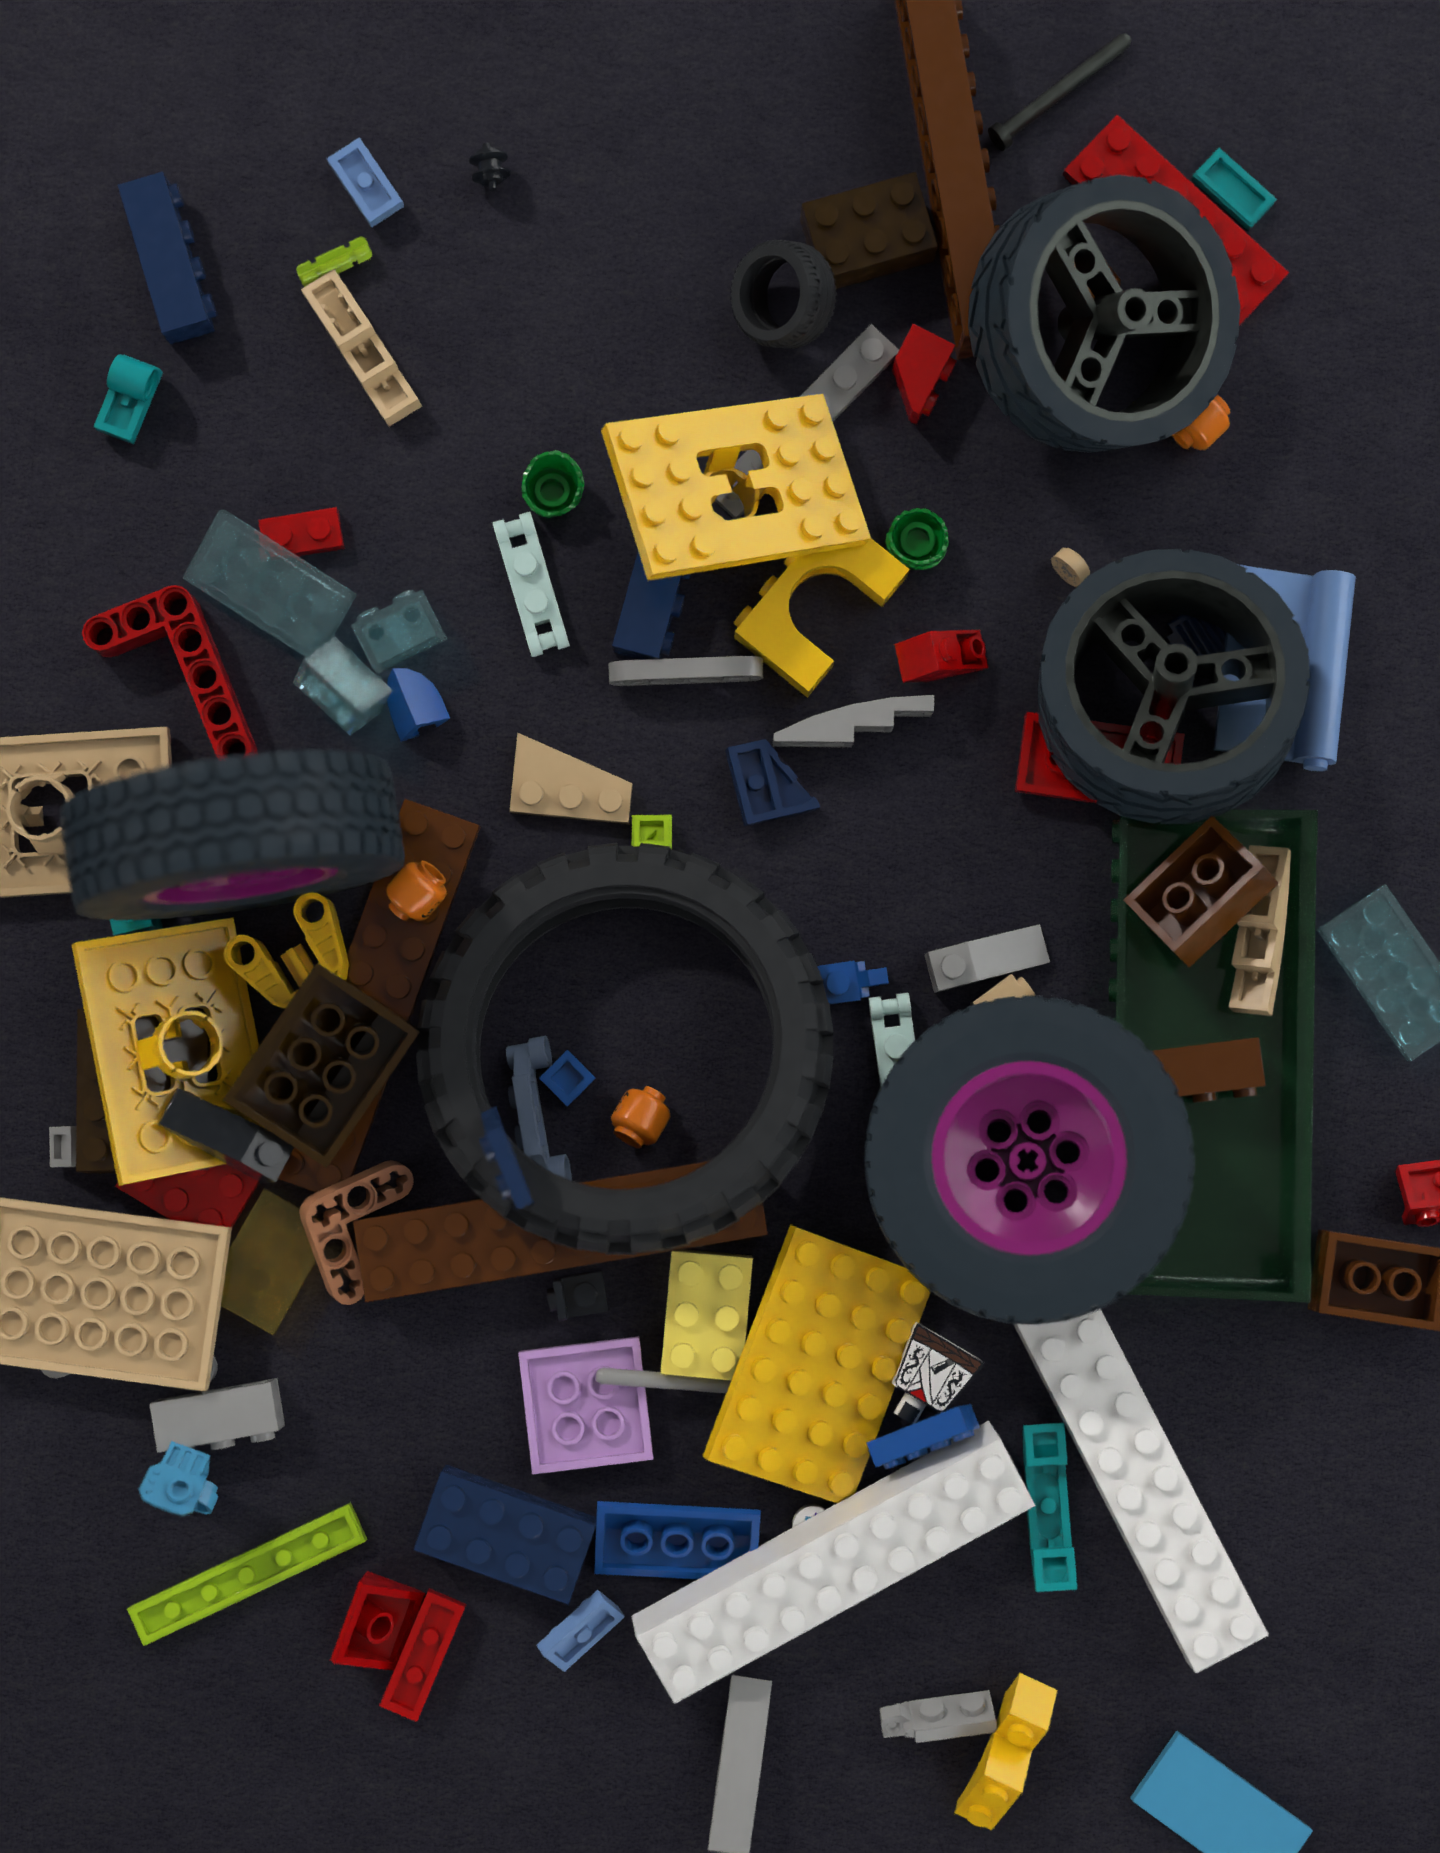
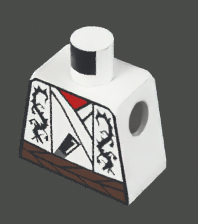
(932, 1373)

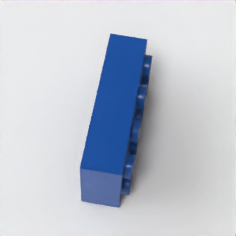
(929, 1433)

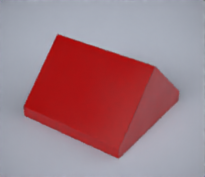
(377, 1623)

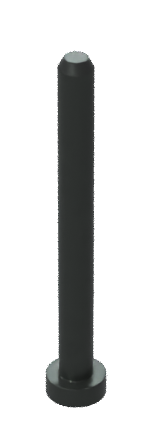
(1002, 135)

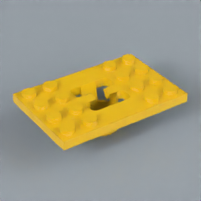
(673, 500)
(162, 977)

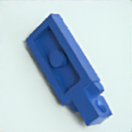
(850, 981)

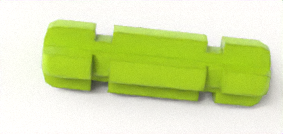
(338, 259)

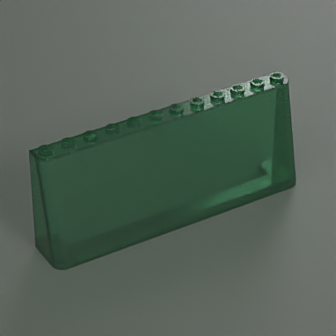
(1253, 1154)

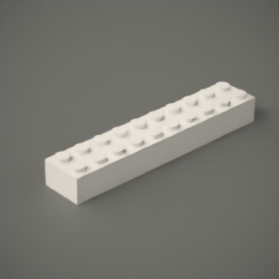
(1144, 1487)
(830, 1562)

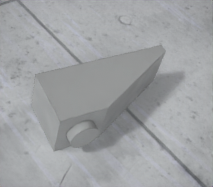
(986, 958)

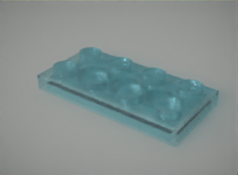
(268, 584)
(1389, 968)

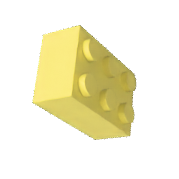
(706, 1313)

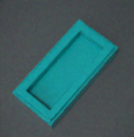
(1233, 189)

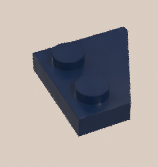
(766, 785)

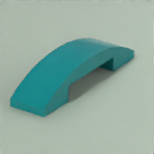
(1049, 1519)

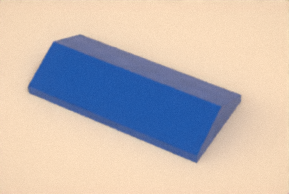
(671, 1539)

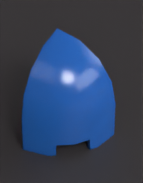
(414, 703)

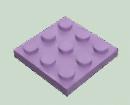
(574, 1417)

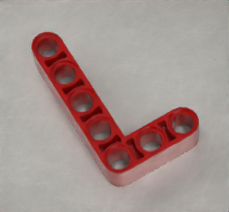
(192, 663)

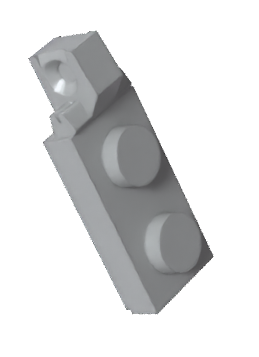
(940, 1717)

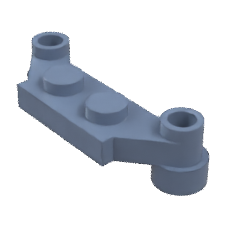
(525, 1098)

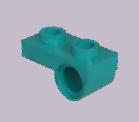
(128, 398)

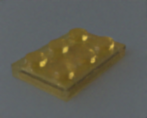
(267, 1263)

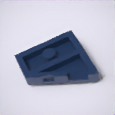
(498, 1147)

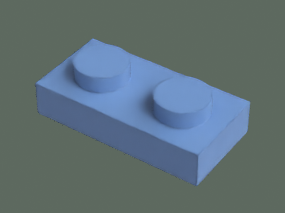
(365, 182)
(580, 1630)

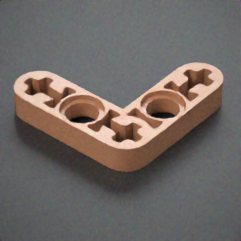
(335, 1223)

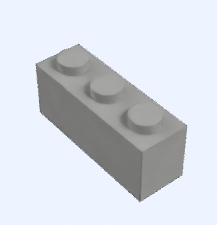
(219, 1416)

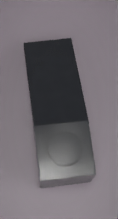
(226, 1136)

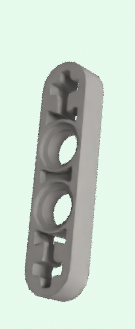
(685, 670)

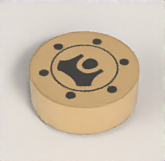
(1070, 566)

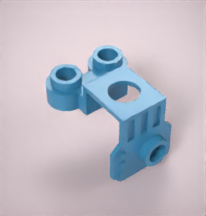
(180, 1482)

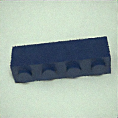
(167, 257)
(648, 615)

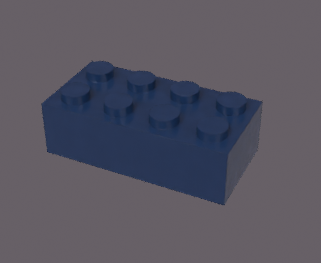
(506, 1534)

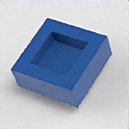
(567, 1078)

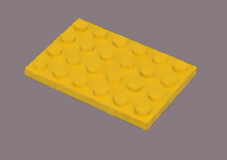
(817, 1367)

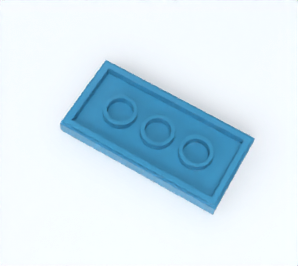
(1215, 1805)

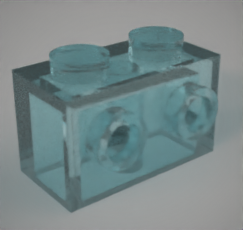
(398, 630)
(342, 685)

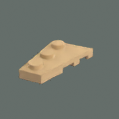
(565, 787)

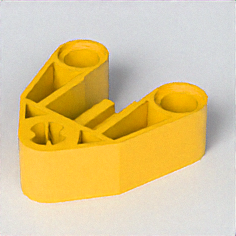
(322, 937)

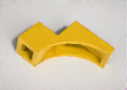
(1005, 1762)

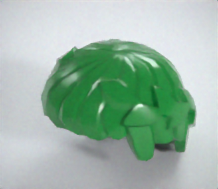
(552, 484)
(918, 539)

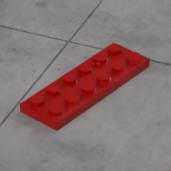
(1124, 152)

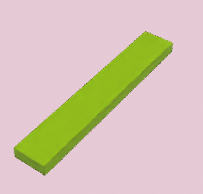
(247, 1574)

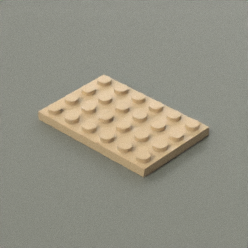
(110, 1293)

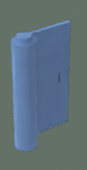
(1324, 613)

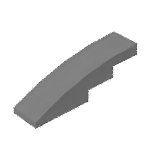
(838, 726)
(739, 1765)

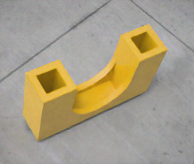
(769, 628)

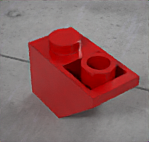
(919, 367)
(941, 655)

